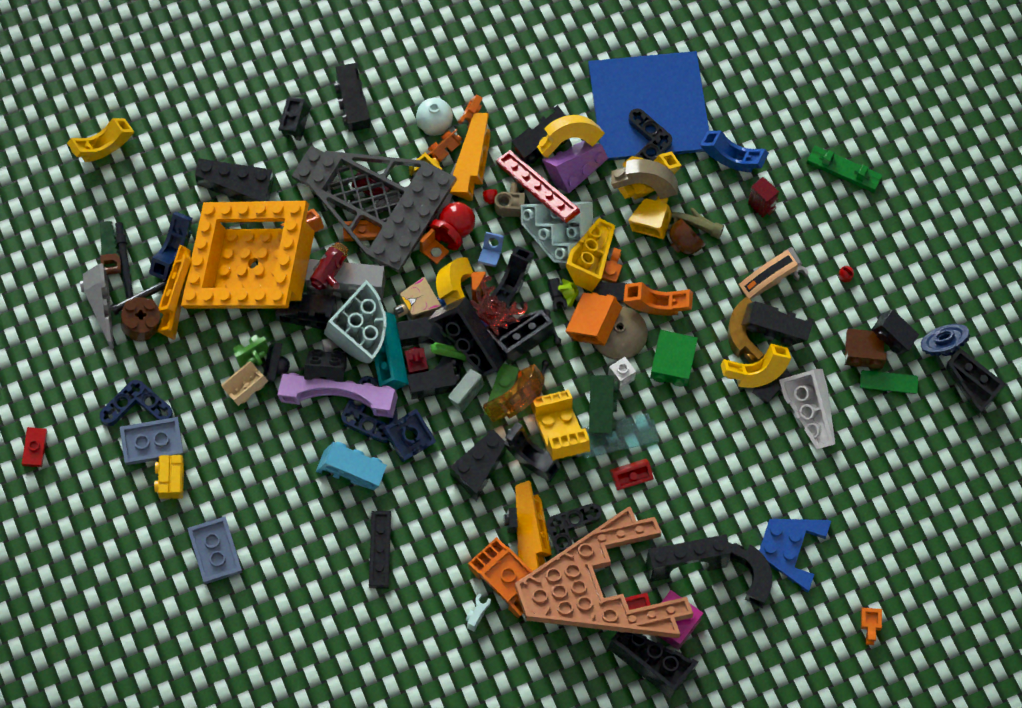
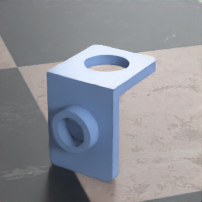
(489, 253)

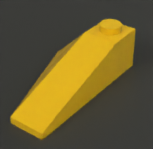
(589, 255)

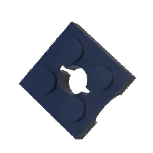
(396, 435)

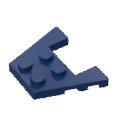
(783, 543)

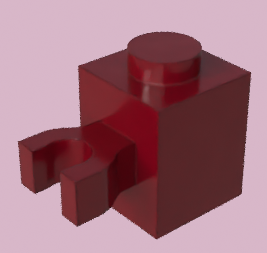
(416, 360)

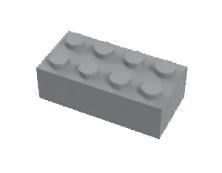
(350, 278)

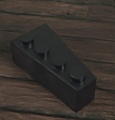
(235, 180)
(468, 335)
(653, 661)

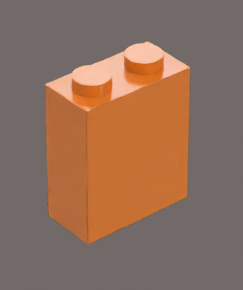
(594, 318)

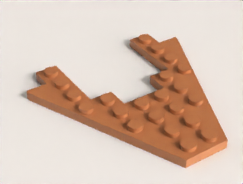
(569, 594)

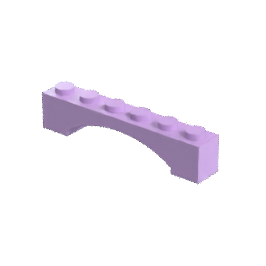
(295, 389)

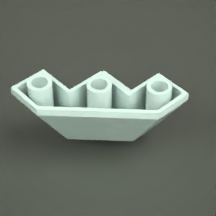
(554, 234)

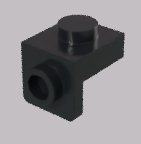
(510, 520)

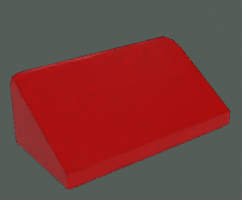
(632, 474)

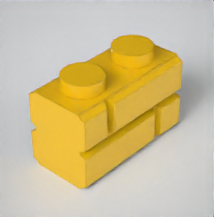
(170, 476)

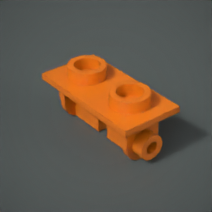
(450, 140)

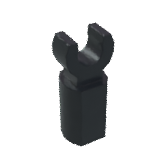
(555, 294)

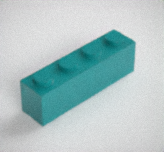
(390, 359)

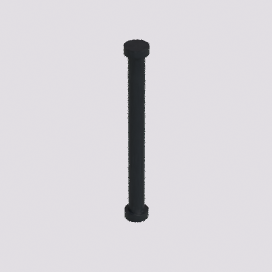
(146, 293)

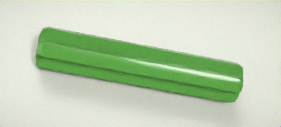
(447, 350)

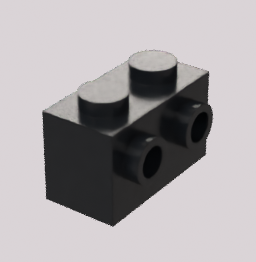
(895, 332)

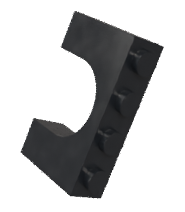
(442, 377)
(712, 550)

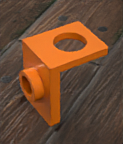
(428, 242)

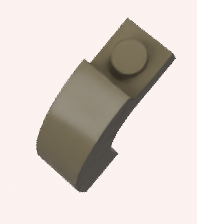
(647, 173)

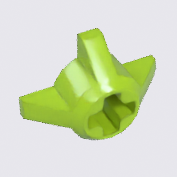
(569, 291)

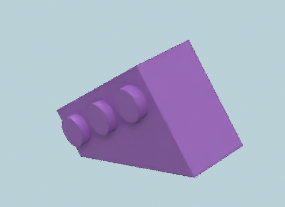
(574, 165)

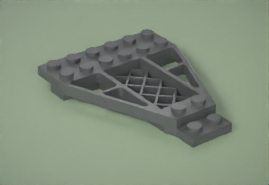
(410, 215)

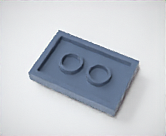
(151, 439)
(214, 550)

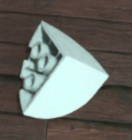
(359, 324)

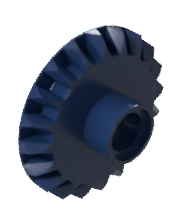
(945, 340)

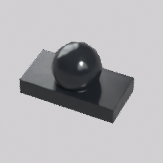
(275, 363)

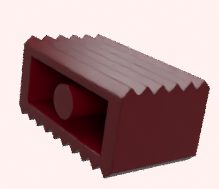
(763, 197)

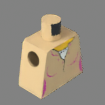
(417, 301)

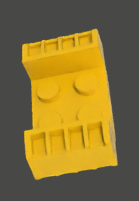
(559, 425)

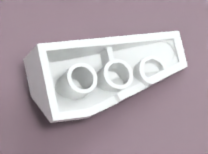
(810, 401)

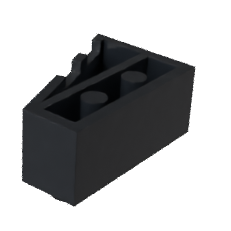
(352, 97)
(311, 311)

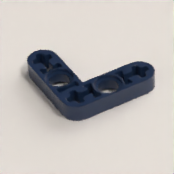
(138, 397)

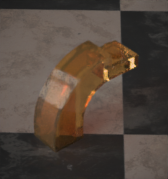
(521, 395)

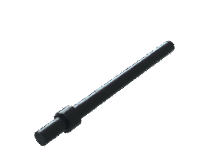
(121, 242)

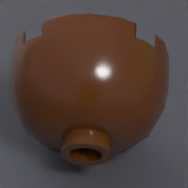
(684, 238)

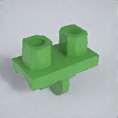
(253, 352)

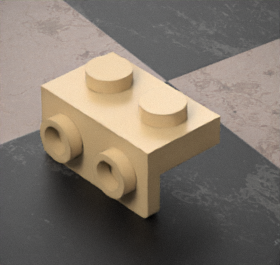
(244, 383)

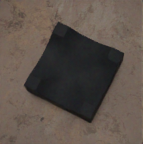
(325, 364)

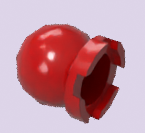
(454, 223)

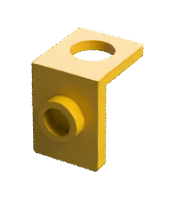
(424, 157)

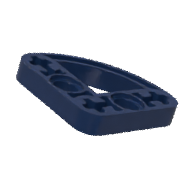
(358, 412)

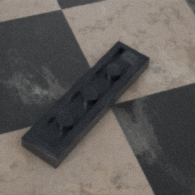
(380, 549)

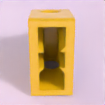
(651, 218)

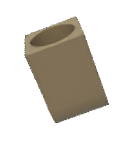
(513, 200)

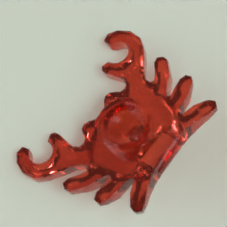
(492, 310)

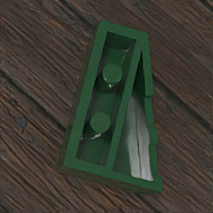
(602, 405)

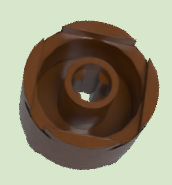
(138, 309)

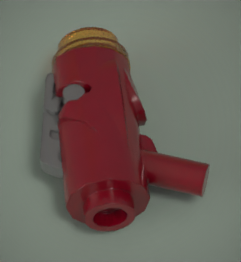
(329, 266)

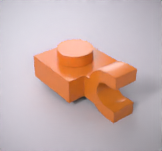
(472, 107)
(612, 268)
(871, 621)

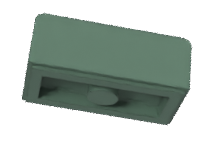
(466, 390)

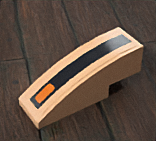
(769, 275)

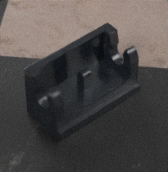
(294, 118)

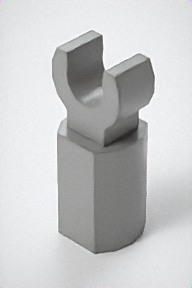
(800, 268)

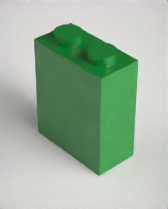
(673, 358)

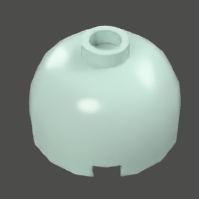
(434, 116)

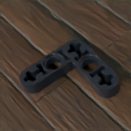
(654, 138)
(566, 525)

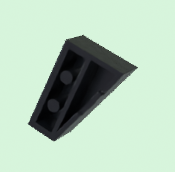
(526, 143)
(775, 324)
(522, 334)
(974, 381)
(478, 464)

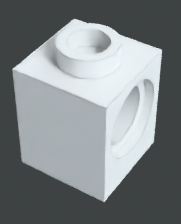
(622, 372)

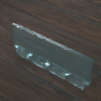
(626, 436)

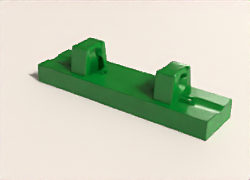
(844, 168)

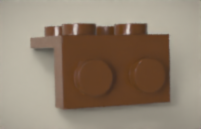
(864, 349)

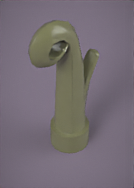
(699, 222)

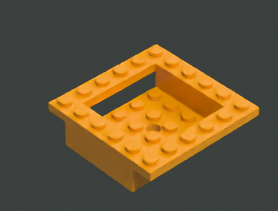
(222, 257)

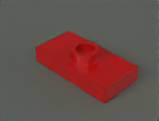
(34, 447)

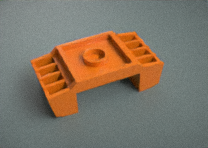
(501, 571)

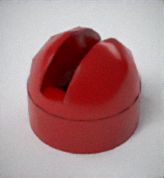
(489, 195)
(844, 276)

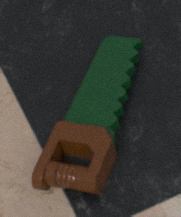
(109, 253)

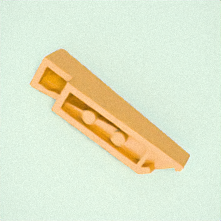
(472, 158)
(173, 293)
(532, 529)

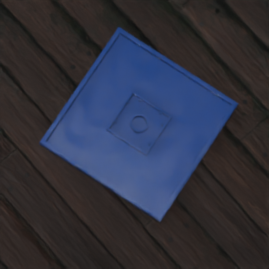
(660, 85)

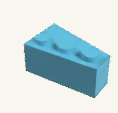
(352, 465)

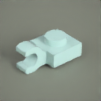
(475, 616)

